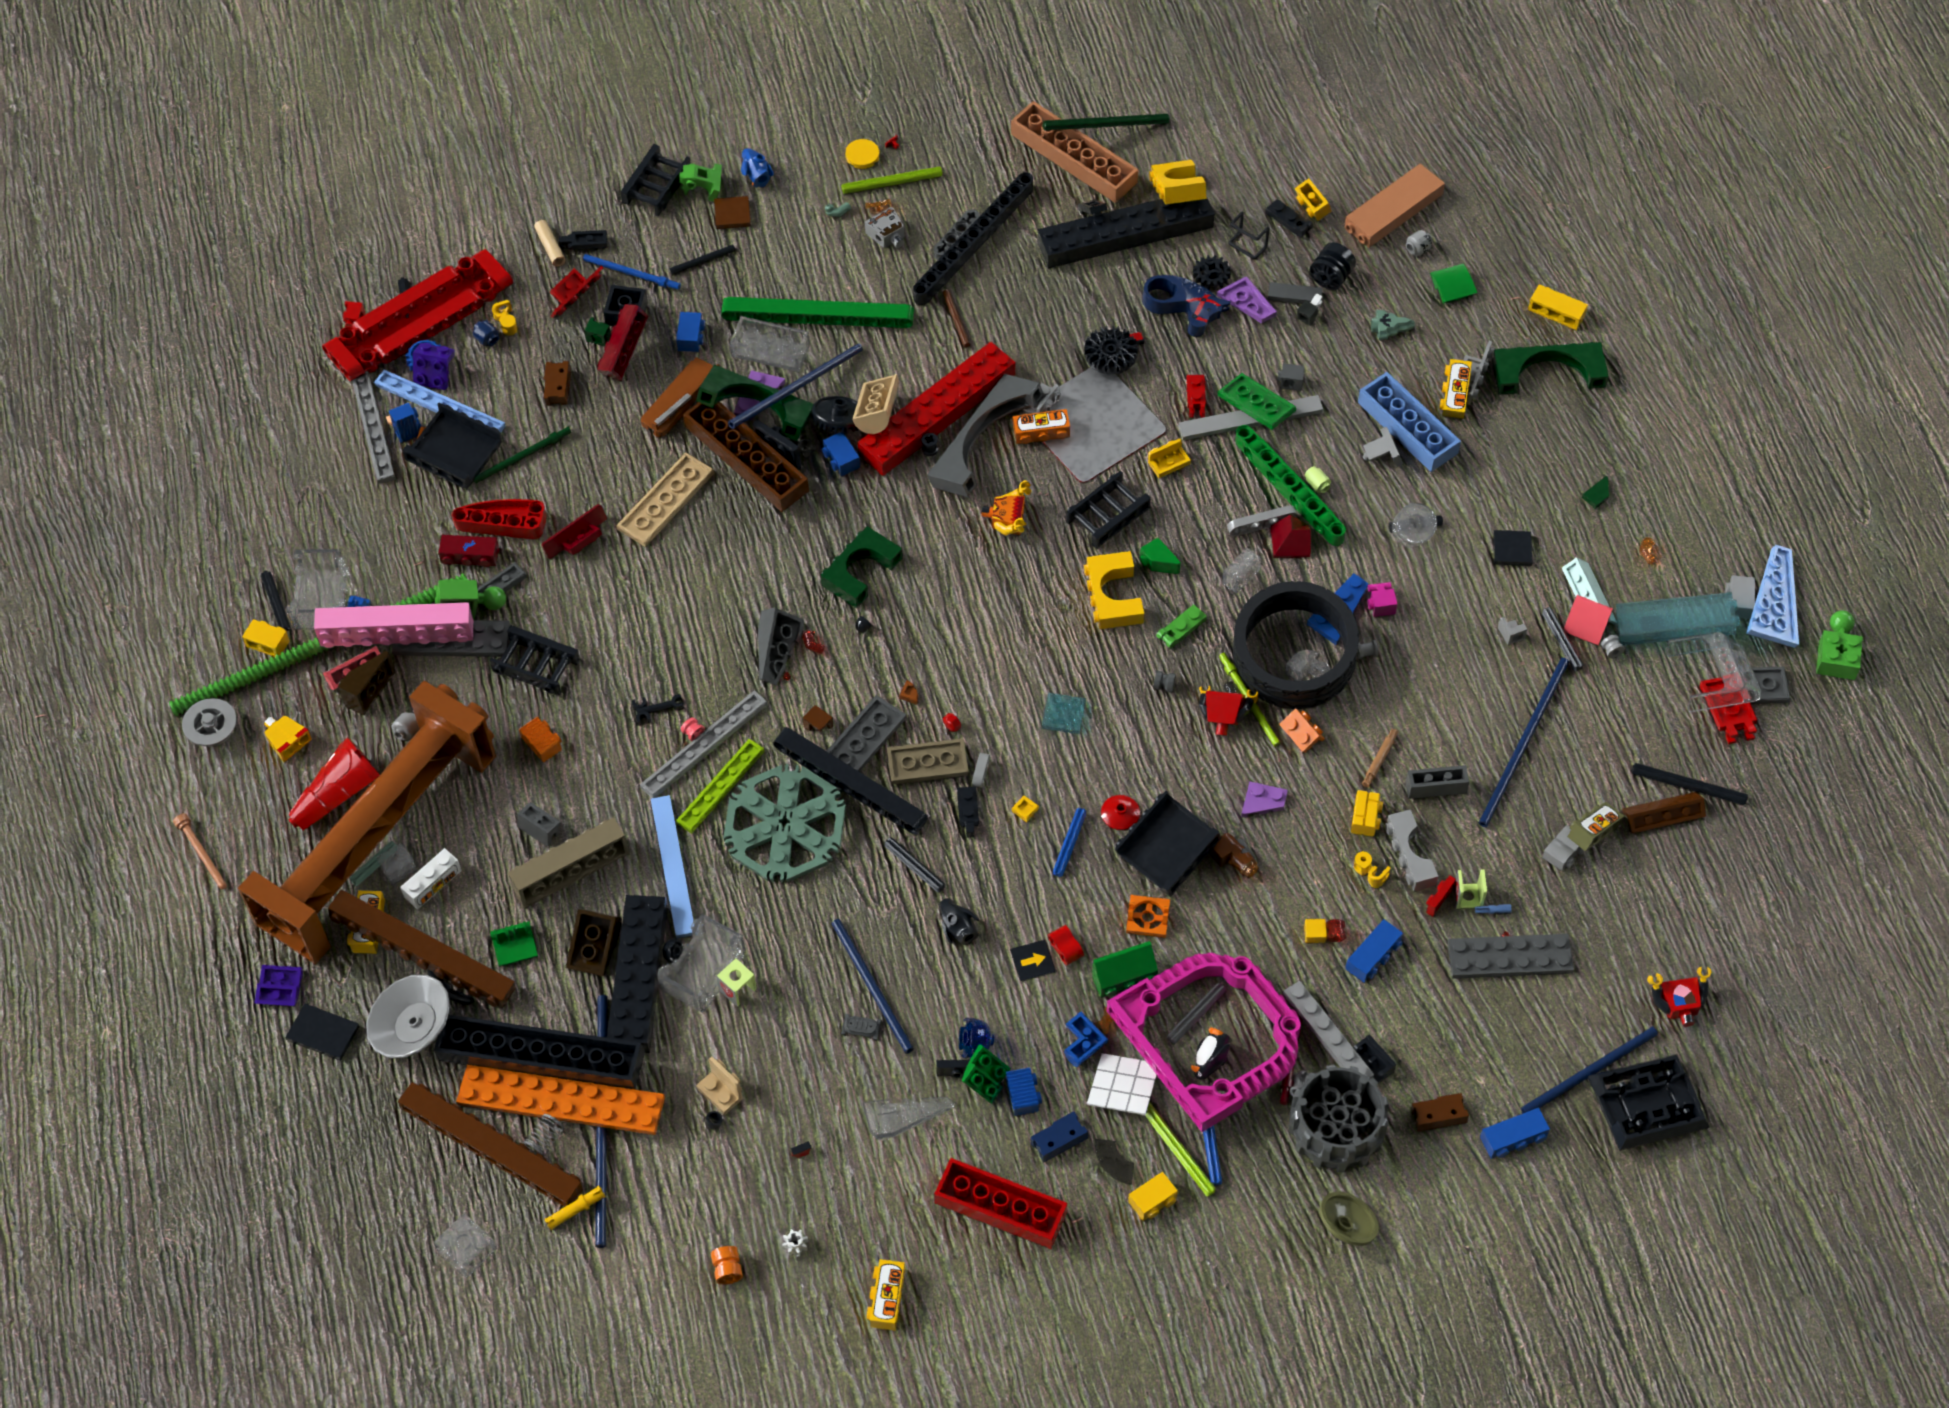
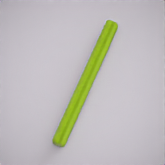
(891, 180)
(1179, 1151)

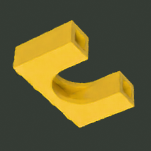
(1177, 182)
(1111, 612)

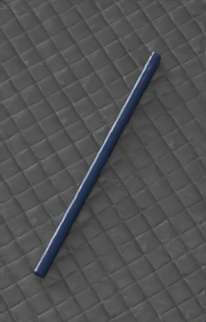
(1523, 743)

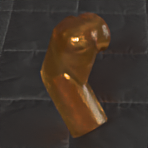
(1645, 549)

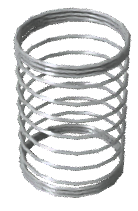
(552, 1126)

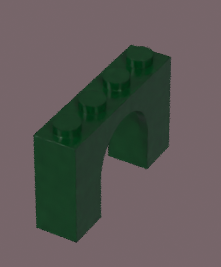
(866, 545)

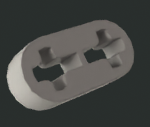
(981, 770)

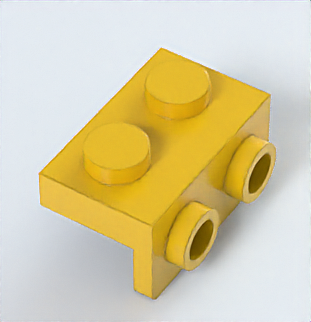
(1168, 458)

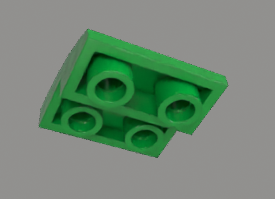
(1453, 283)
(985, 1073)

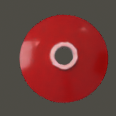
(1120, 819)

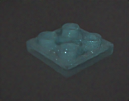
(1063, 713)

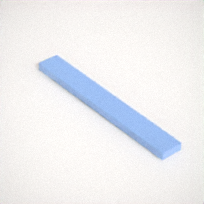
(429, 399)
(672, 866)

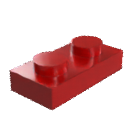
(1444, 889)

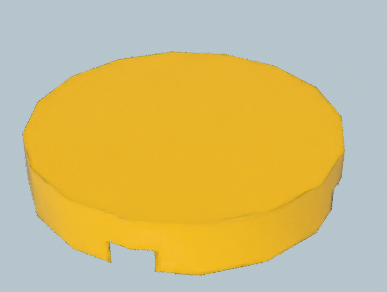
(862, 153)

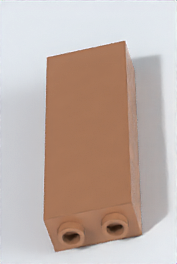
(1394, 205)

